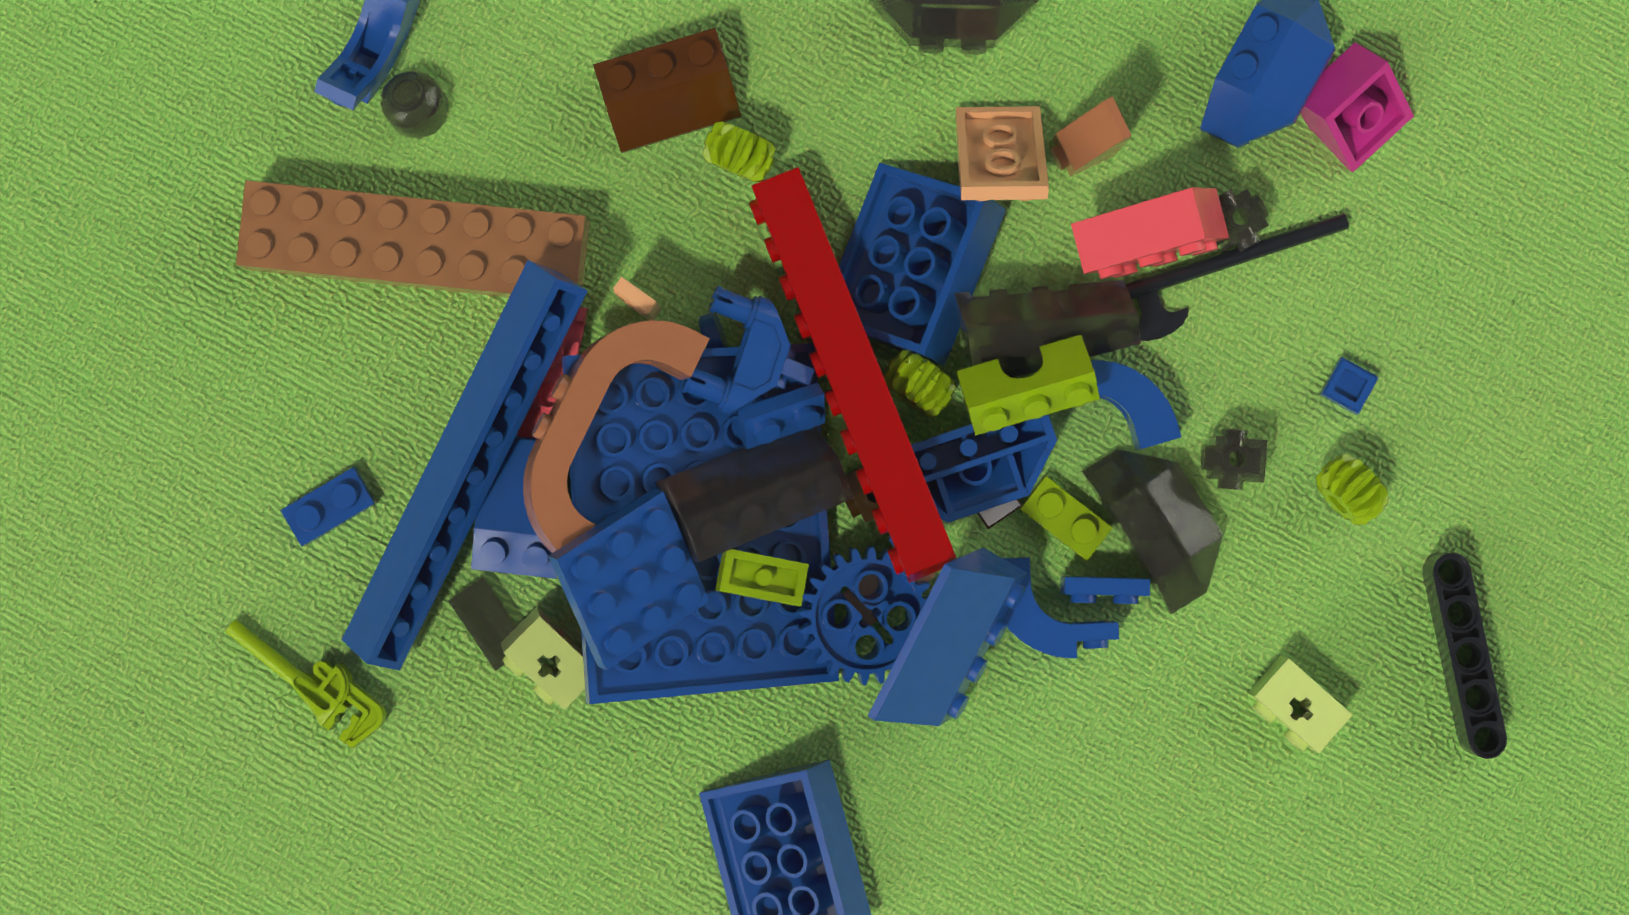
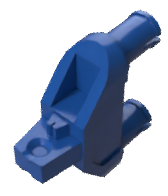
(761, 359)

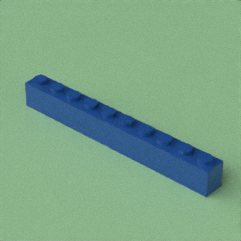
(463, 465)

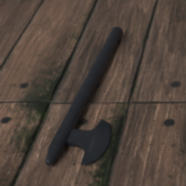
(1157, 322)

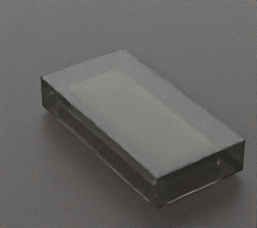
(485, 619)

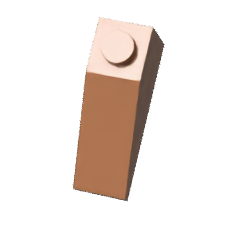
(1090, 138)

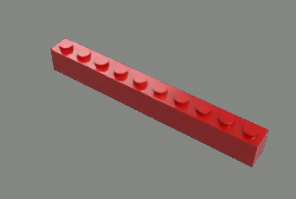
(853, 374)

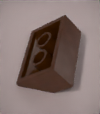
(667, 90)

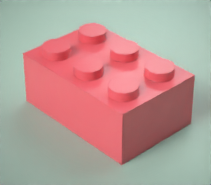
(1151, 232)

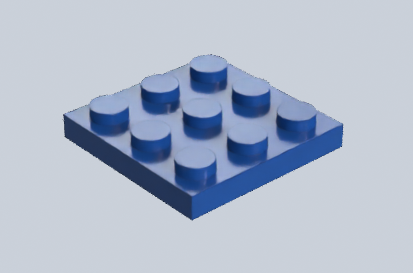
(629, 578)

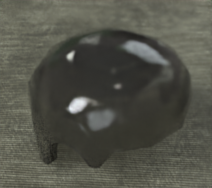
(414, 104)

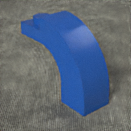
(369, 52)
(1139, 401)
(1051, 636)

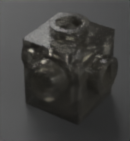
(1253, 214)
(1249, 456)

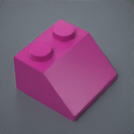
(1356, 106)

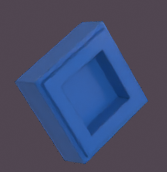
(1348, 385)

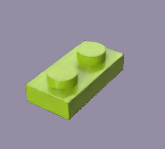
(1065, 518)
(762, 577)

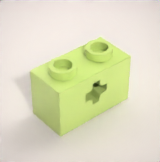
(540, 637)
(1322, 713)

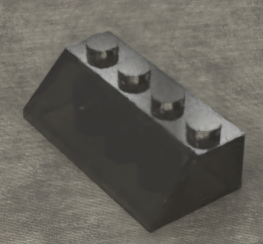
(754, 492)

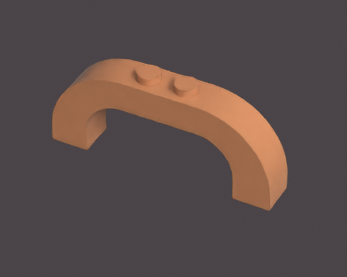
(578, 397)

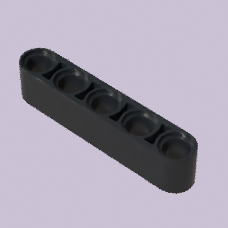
(1479, 669)

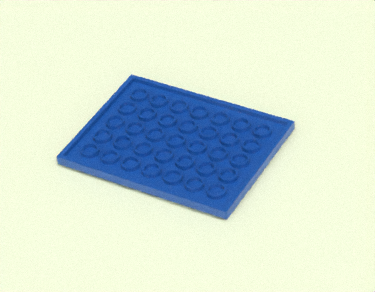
(733, 641)

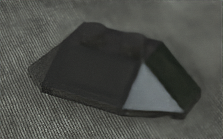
(954, 23)
(1159, 522)

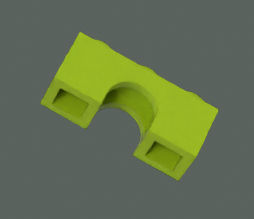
(1001, 401)

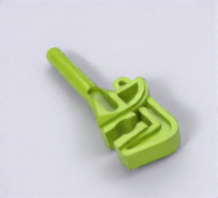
(324, 691)

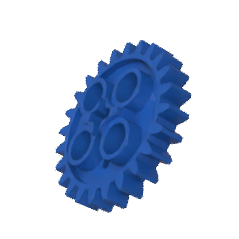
(839, 640)

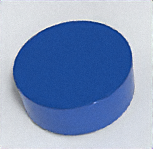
(712, 328)

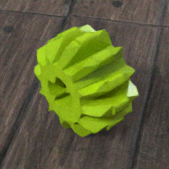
(738, 151)
(919, 383)
(1352, 489)

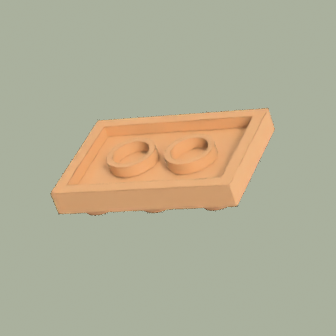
(1001, 153)

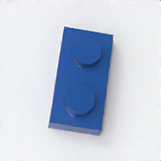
(781, 415)
(328, 506)
(1123, 589)

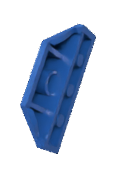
(1269, 71)
(985, 469)

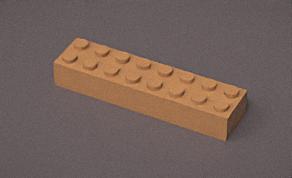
(403, 239)

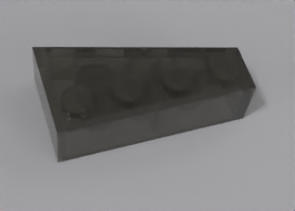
(1018, 324)

